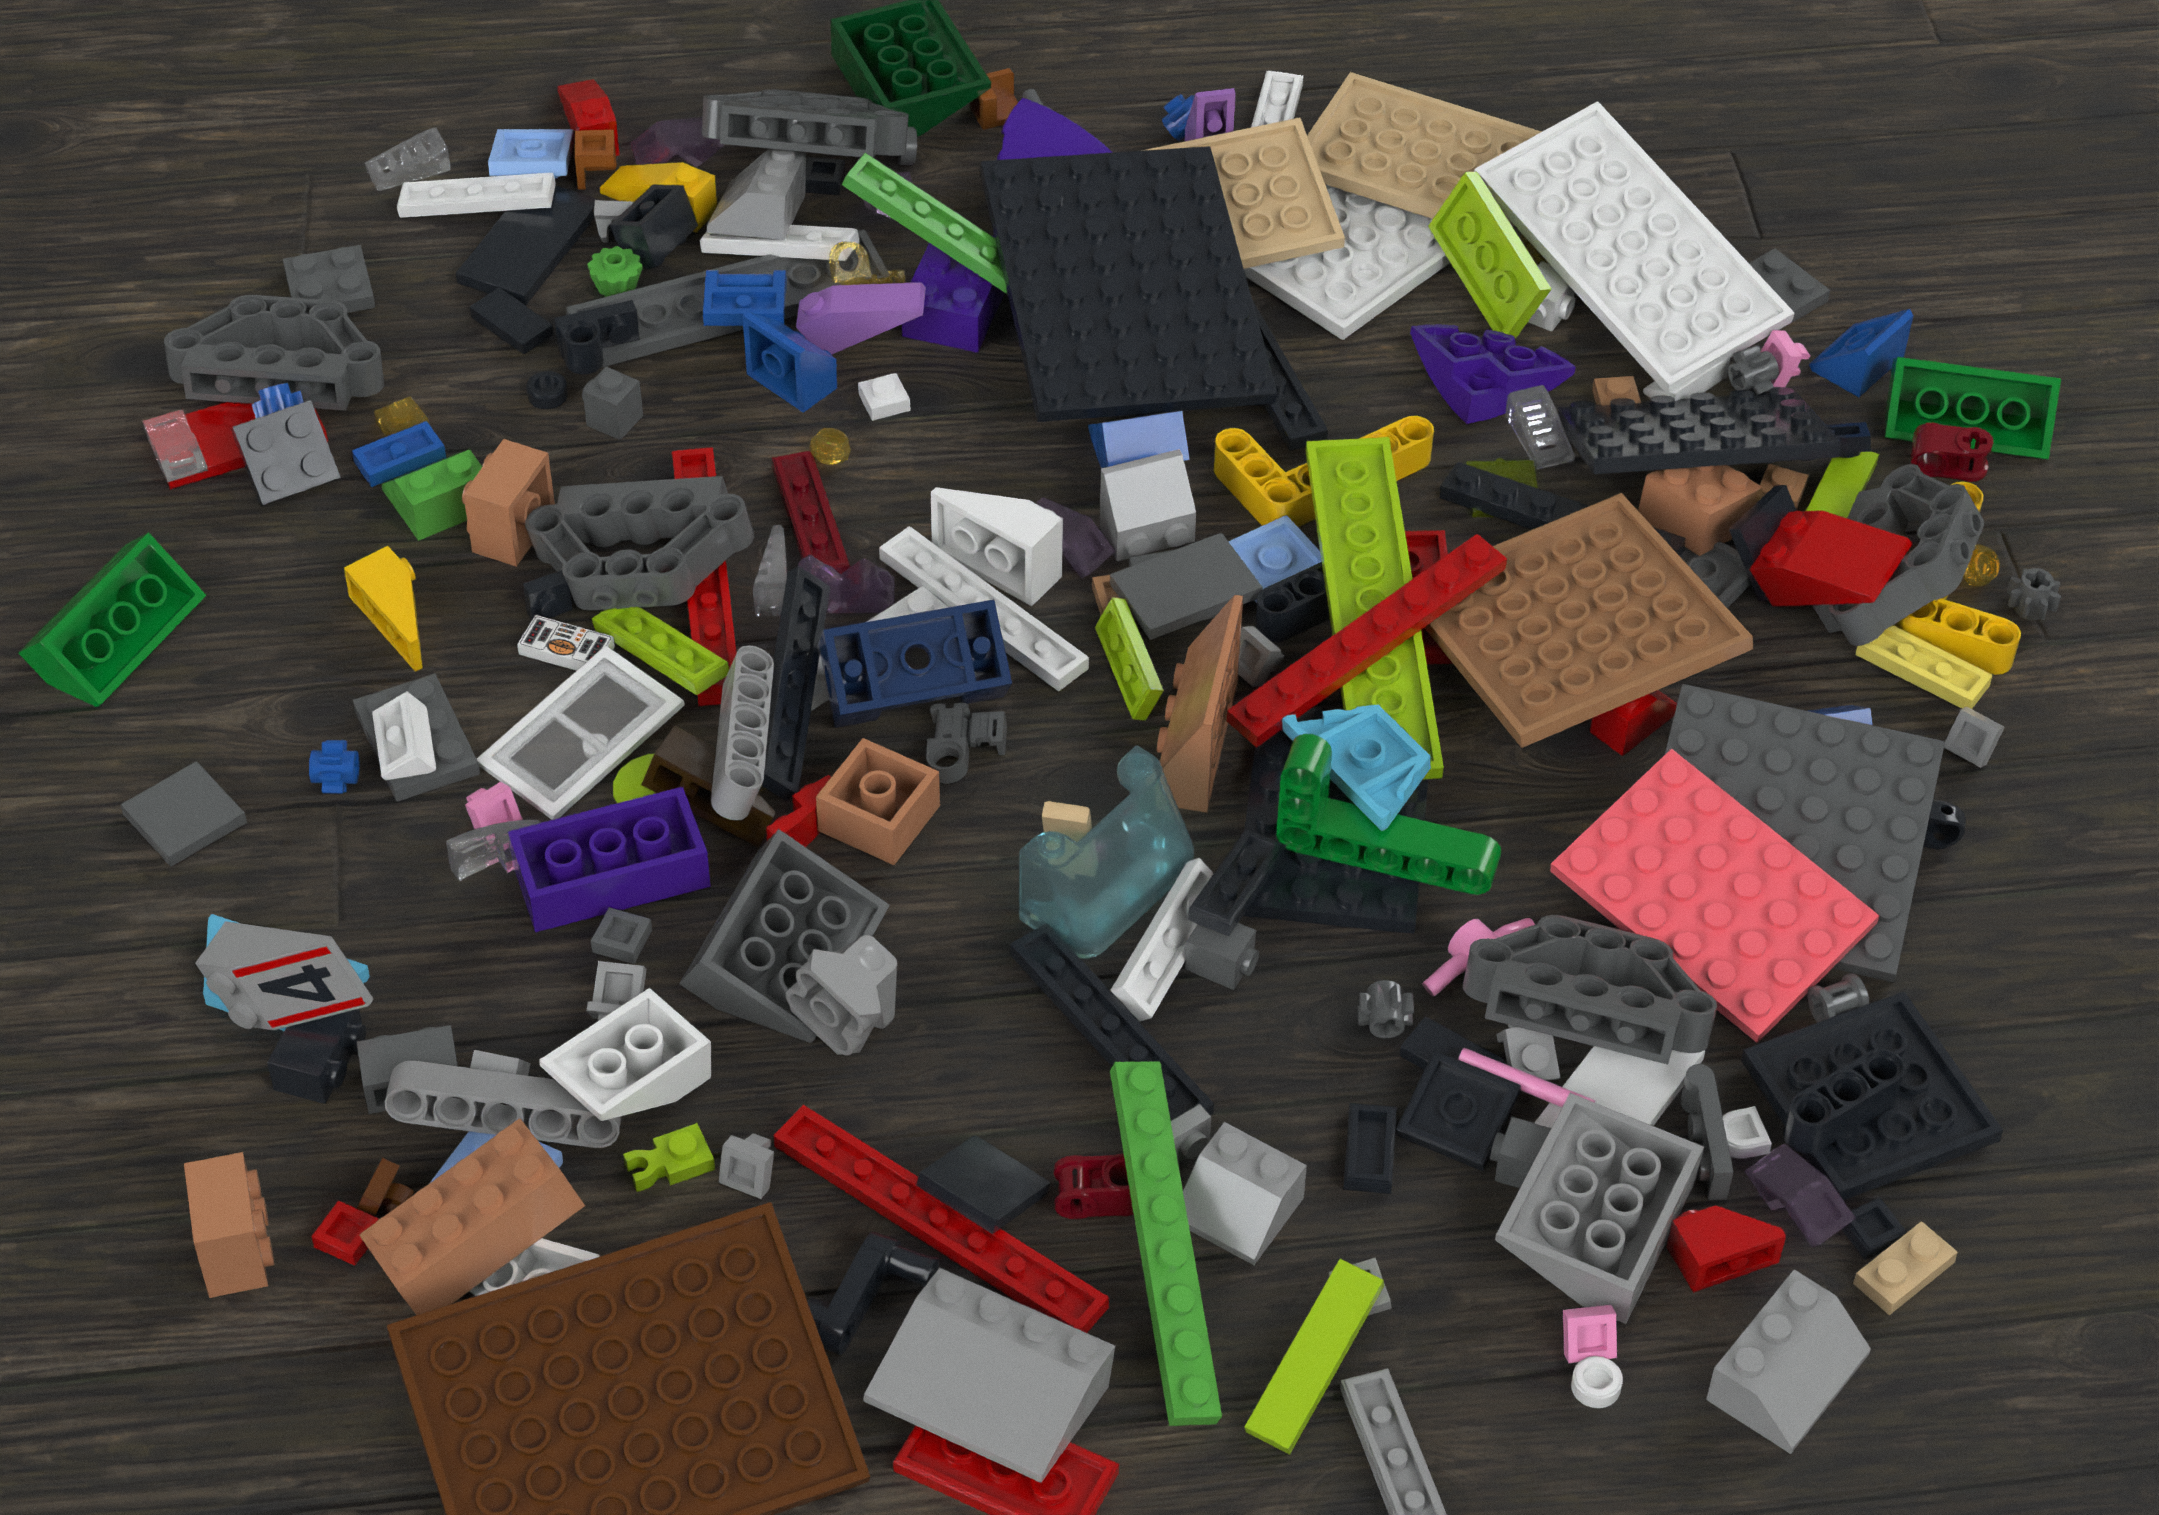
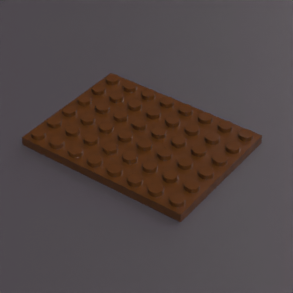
(635, 1385)

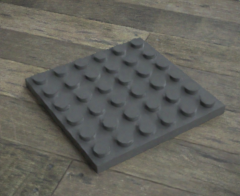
(1833, 790)

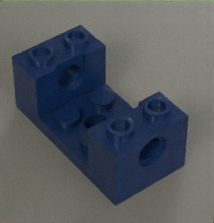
(869, 670)

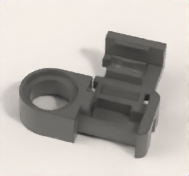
(955, 731)

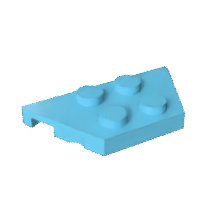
(1370, 760)

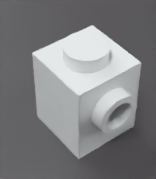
(1557, 303)

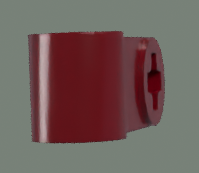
(1947, 452)
(1095, 1185)

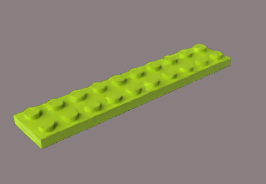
(1362, 565)

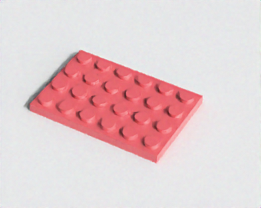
(1720, 889)

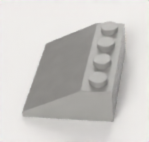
(1600, 1204)
(991, 1375)

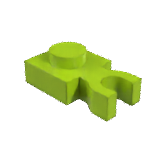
(675, 1155)

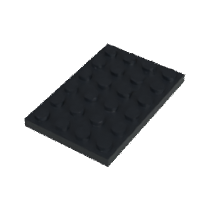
(1697, 431)
(1317, 888)

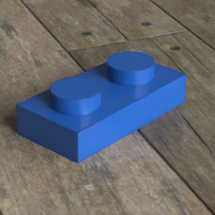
(399, 454)

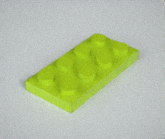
(1489, 256)

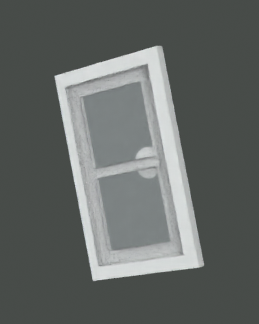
(580, 733)

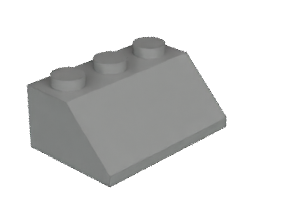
(762, 197)
(1789, 1362)

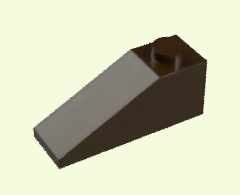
(690, 764)

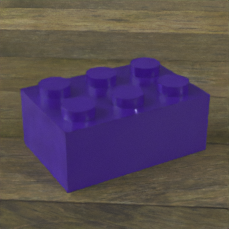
(956, 303)

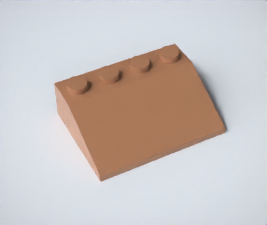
(1199, 710)

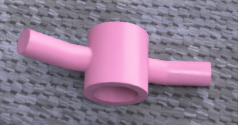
(1459, 949)

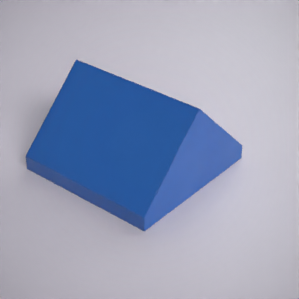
(1864, 352)

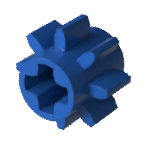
(1178, 115)
(275, 399)
(334, 766)

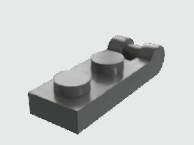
(1708, 1130)

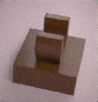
(382, 1192)

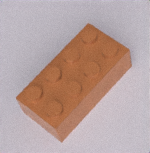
(472, 1219)

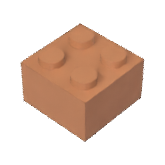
(502, 496)
(1698, 503)
(878, 801)
(228, 1224)

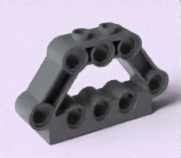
(805, 123)
(273, 343)
(695, 512)
(1930, 570)
(1591, 988)

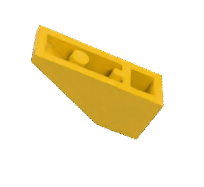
(633, 180)
(385, 594)

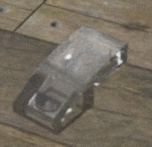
(174, 446)
(483, 848)

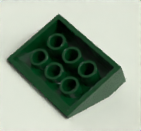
(908, 60)

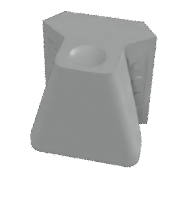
(846, 993)

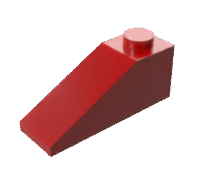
(588, 108)

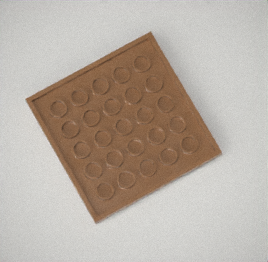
(1585, 622)

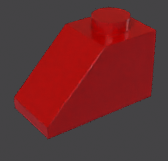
(1633, 722)
(1722, 1245)

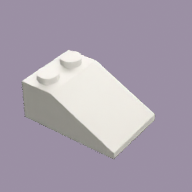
(1000, 540)
(632, 1059)

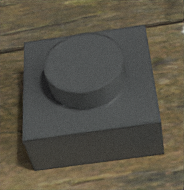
(621, 935)

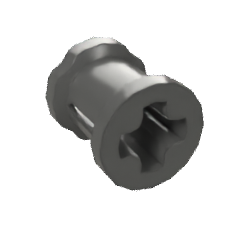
(1837, 998)

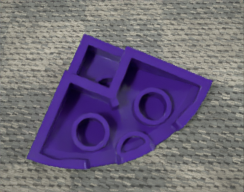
(1041, 132)
(1482, 371)

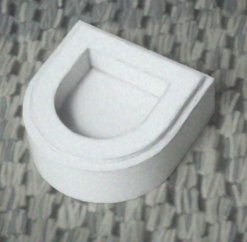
(1746, 1133)

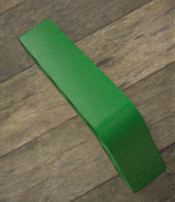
(1344, 834)

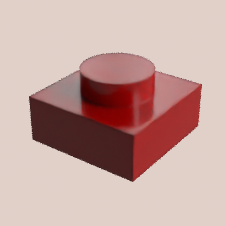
(340, 1233)

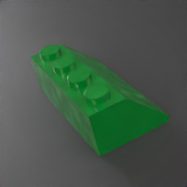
(2007, 404)
(113, 622)

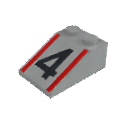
(279, 976)

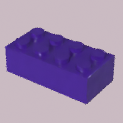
(609, 859)

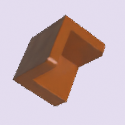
(995, 104)
(593, 152)

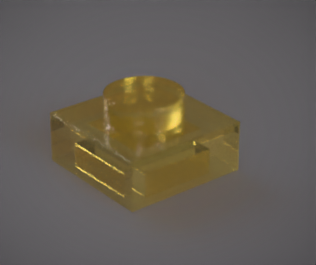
(399, 416)

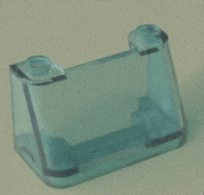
(1115, 871)

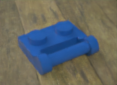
(733, 295)

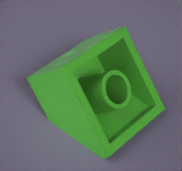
(432, 495)

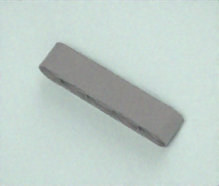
(742, 733)
(480, 1104)

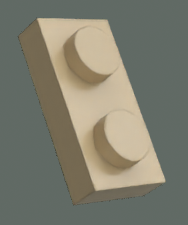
(1905, 1268)

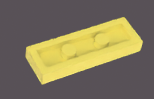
(1927, 667)

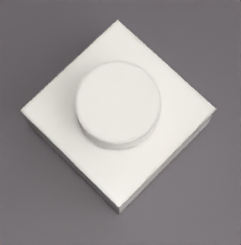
(884, 396)

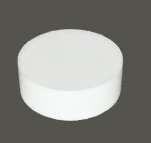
(1596, 1382)

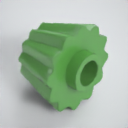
(615, 270)

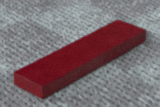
(809, 509)

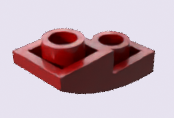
(802, 822)

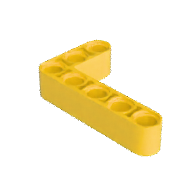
(1274, 493)
(1965, 631)

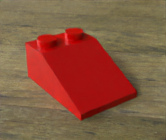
(1827, 560)

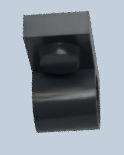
(587, 332)

